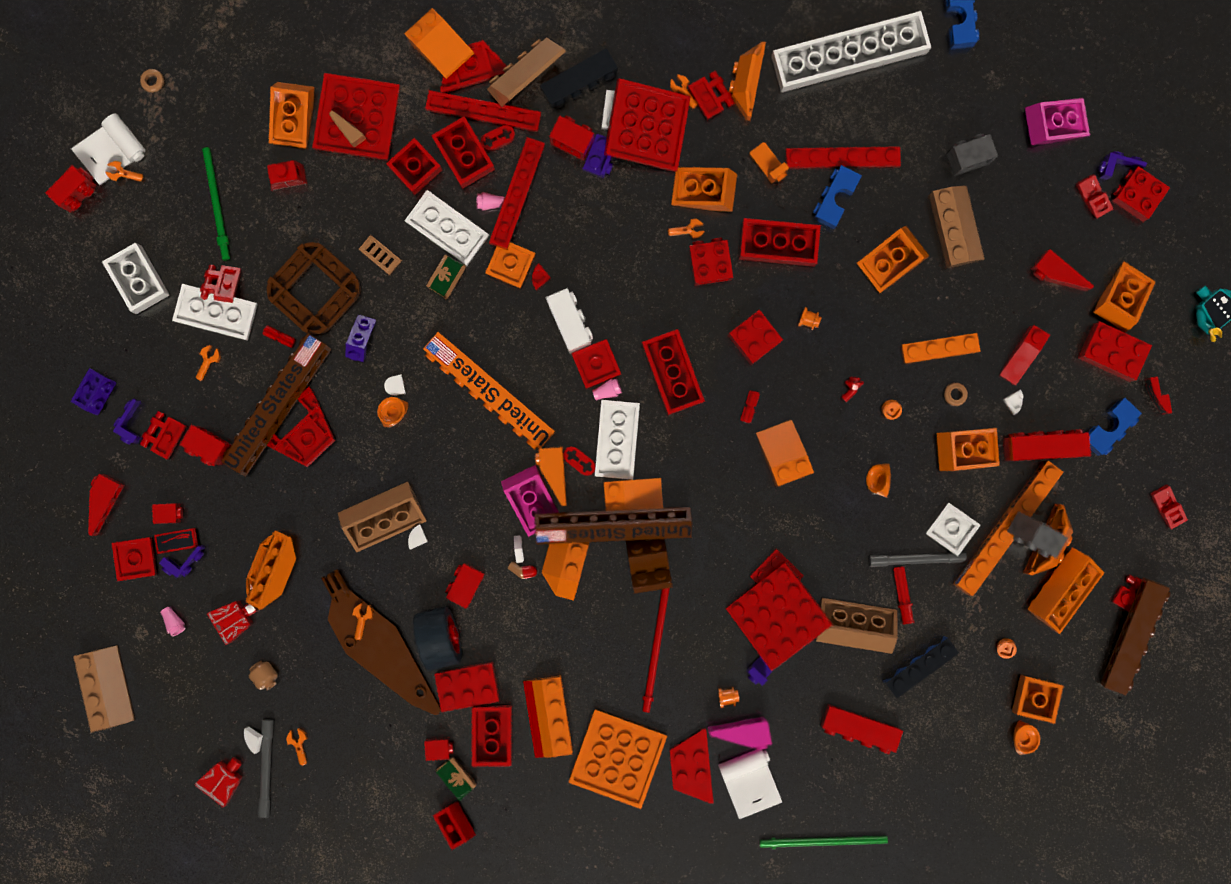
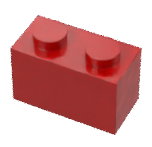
(465, 585)
(454, 825)

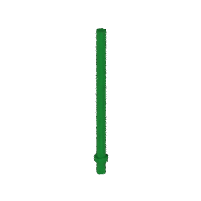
(773, 843)

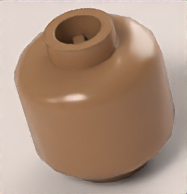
(263, 675)

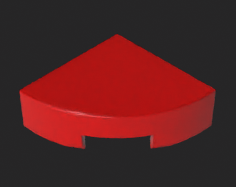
(539, 277)

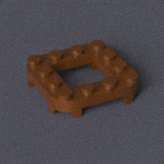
(293, 269)

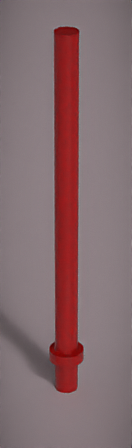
(655, 651)

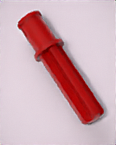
(903, 595)

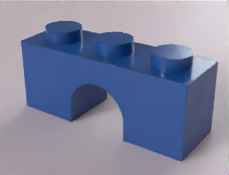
(964, 34)
(843, 181)
(1124, 416)

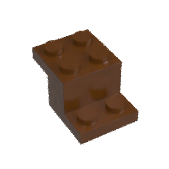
(648, 565)

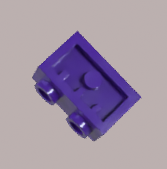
(597, 162)
(93, 392)

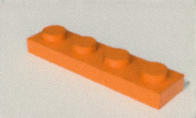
(940, 348)

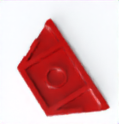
(478, 68)
(692, 767)

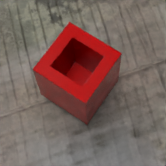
(167, 513)
(438, 749)

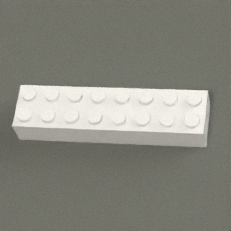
(851, 51)

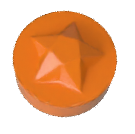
(891, 409)
(1006, 648)

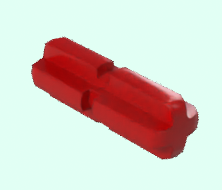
(281, 337)
(748, 411)

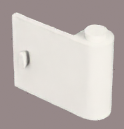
(106, 145)
(750, 783)

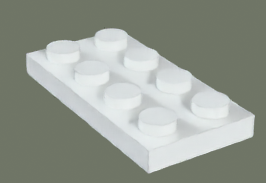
(447, 228)
(217, 316)
(617, 439)

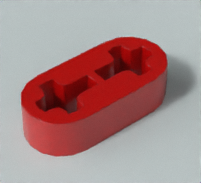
(496, 133)
(582, 457)

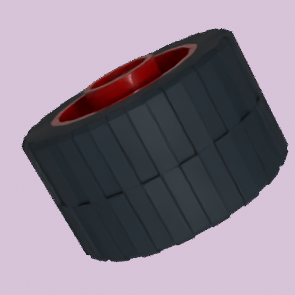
(437, 638)

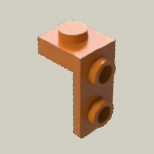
(769, 163)

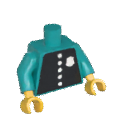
(1213, 311)

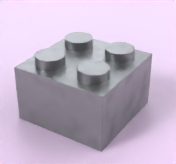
(972, 154)
(1037, 535)

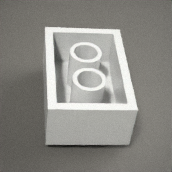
(135, 278)
(569, 320)

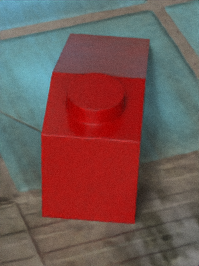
(1056, 270)
(1024, 354)
(101, 500)

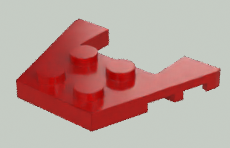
(309, 436)

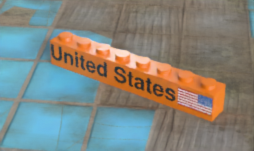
(489, 390)
(999, 539)

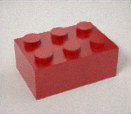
(463, 152)
(1115, 351)
(467, 686)
(492, 735)

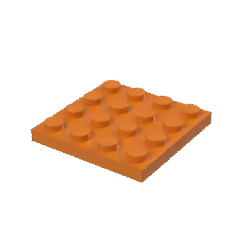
(618, 758)

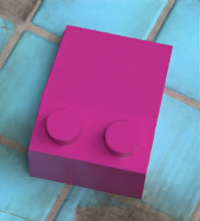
(1057, 121)
(529, 497)
(747, 732)

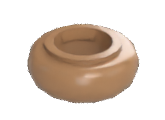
(154, 88)
(947, 394)

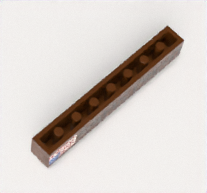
(275, 405)
(613, 525)

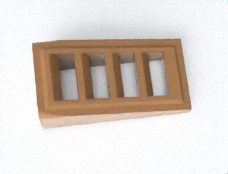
(352, 134)
(367, 244)

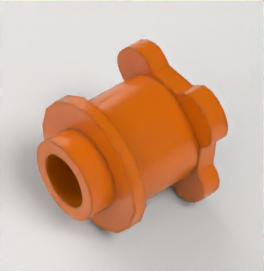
(809, 319)
(728, 697)

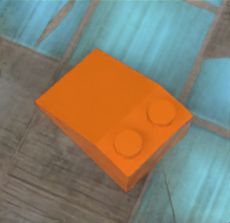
(438, 43)
(290, 114)
(704, 188)
(893, 259)
(1125, 297)
(968, 449)
(784, 453)
(552, 466)
(633, 494)

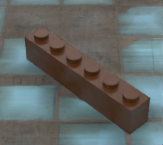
(1135, 636)

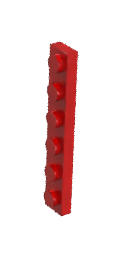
(483, 111)
(848, 157)
(517, 193)

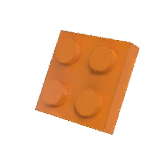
(510, 264)

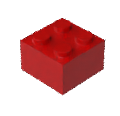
(571, 137)
(414, 166)
(755, 337)
(204, 444)

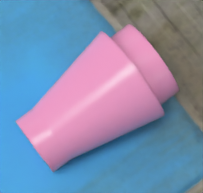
(488, 201)
(607, 390)
(172, 622)

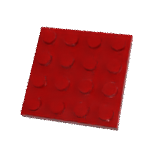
(366, 106)
(647, 125)
(779, 616)

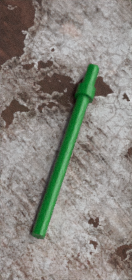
(222, 239)

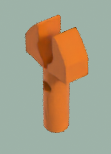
(683, 90)
(123, 173)
(687, 229)
(207, 361)
(361, 619)
(298, 745)

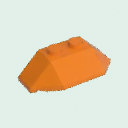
(747, 79)
(1059, 522)
(564, 567)
(270, 570)

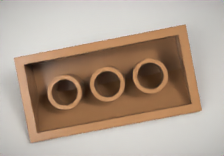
(525, 70)
(956, 226)
(381, 517)
(860, 626)
(104, 688)

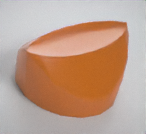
(392, 411)
(879, 479)
(1025, 738)

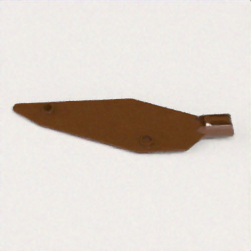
(381, 646)

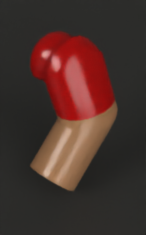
(522, 571)

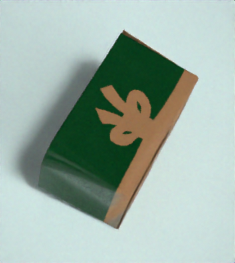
(446, 276)
(456, 778)

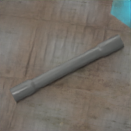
(885, 560)
(264, 800)

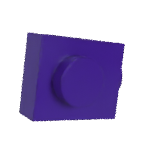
(1108, 165)
(359, 337)
(126, 435)
(171, 567)
(759, 671)

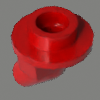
(854, 384)

